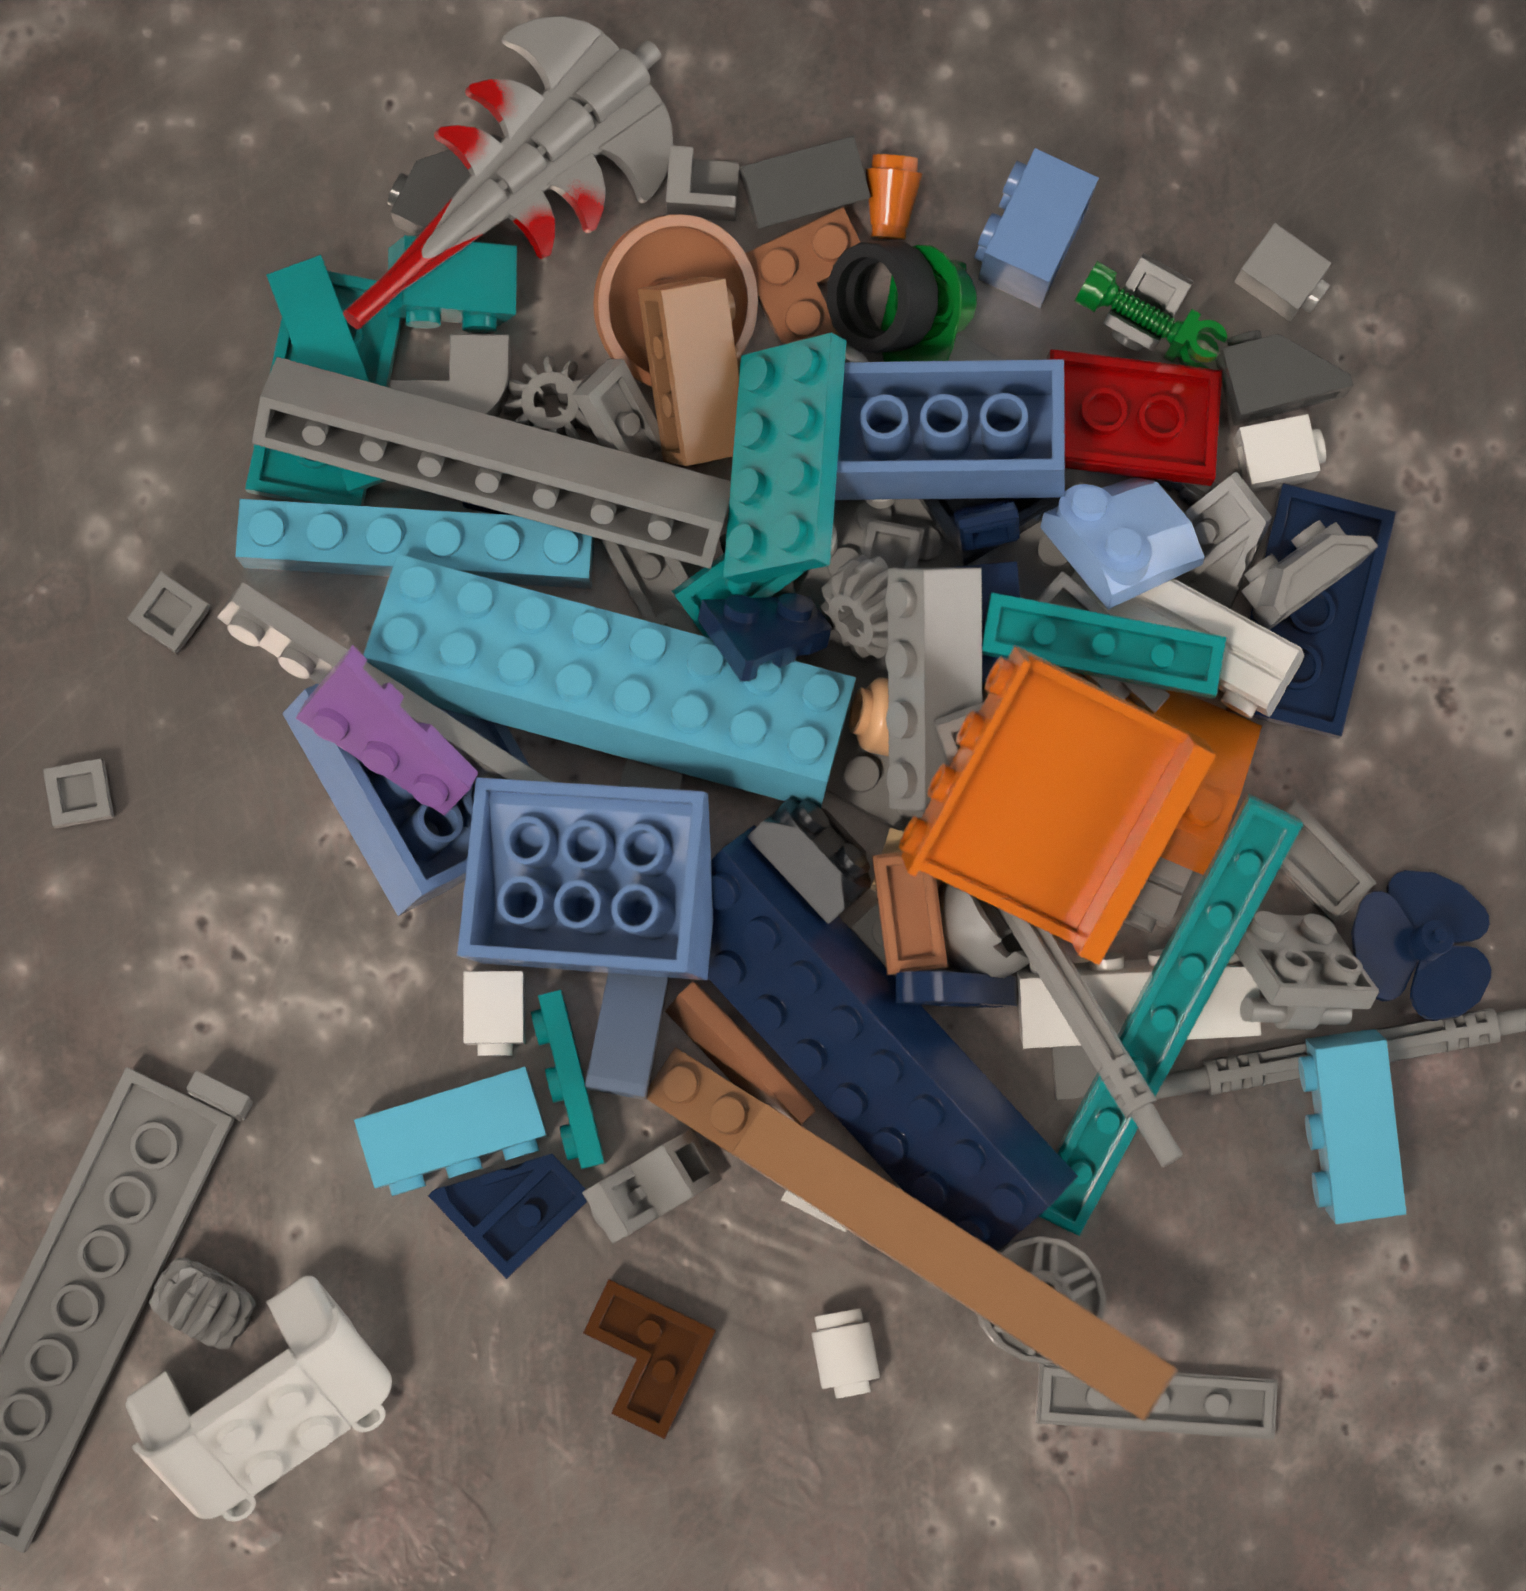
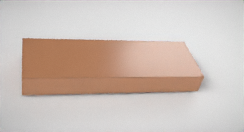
(736, 1053)

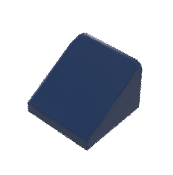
(987, 524)

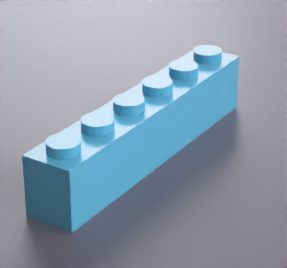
(369, 538)

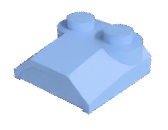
(1123, 537)

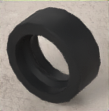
(848, 296)

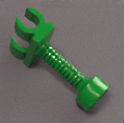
(1183, 336)

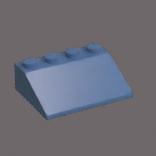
(405, 843)
(588, 879)

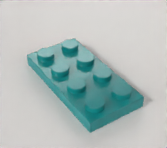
(785, 459)
(303, 479)

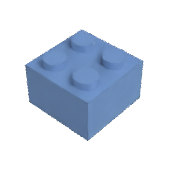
(1040, 219)

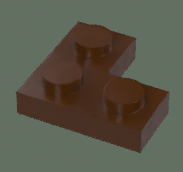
(665, 1350)

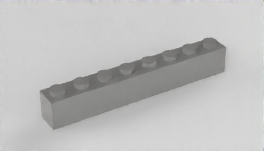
(491, 462)

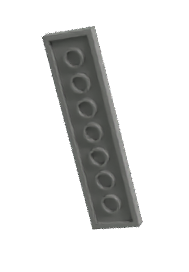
(94, 1283)

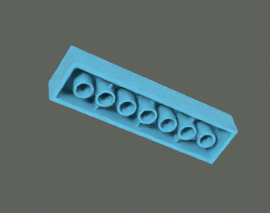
(607, 681)

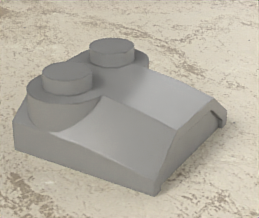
(1316, 564)

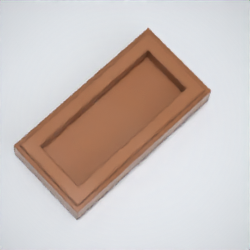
(908, 917)

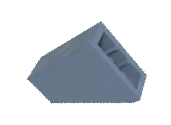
(627, 1035)

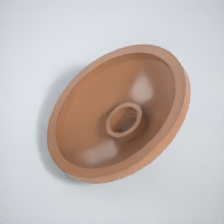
(660, 253)

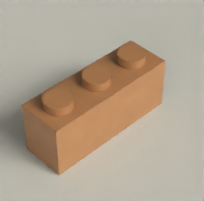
(692, 367)

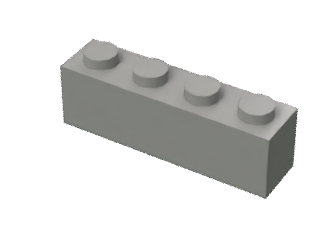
(931, 670)

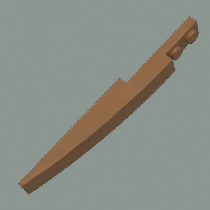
(912, 1234)

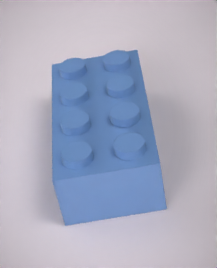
(952, 430)

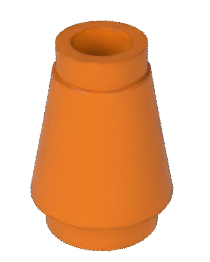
(893, 192)

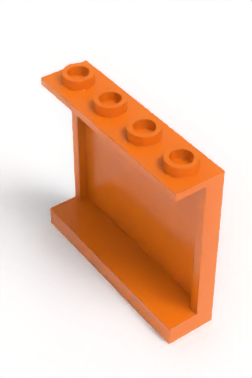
(1056, 802)

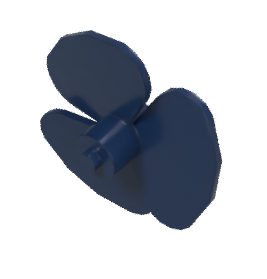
(1417, 929)

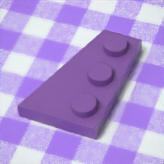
(376, 730)

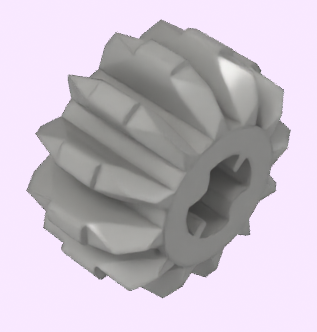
(544, 385)
(858, 605)
(202, 1303)

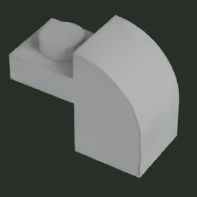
(476, 375)
(651, 1186)

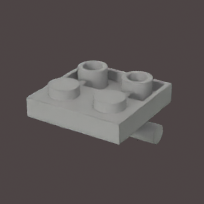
(1301, 972)

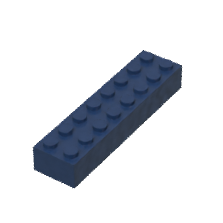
(873, 1061)

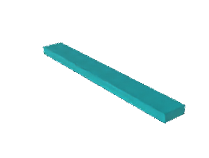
(1175, 996)

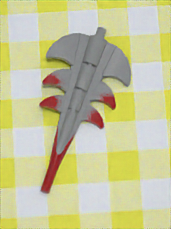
(591, 106)

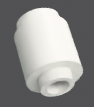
(845, 1353)

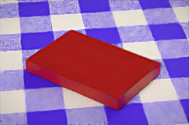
(1140, 417)

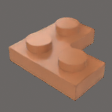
(792, 271)

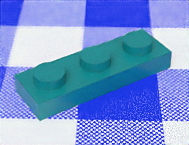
(567, 1080)

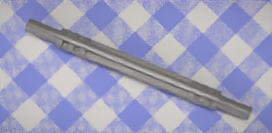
(1095, 1035)
(1403, 1043)

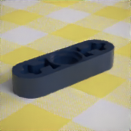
(955, 989)

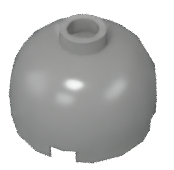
(977, 935)

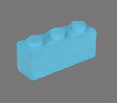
(1353, 1126)
(452, 1131)

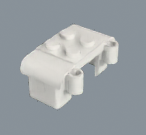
(269, 1418)

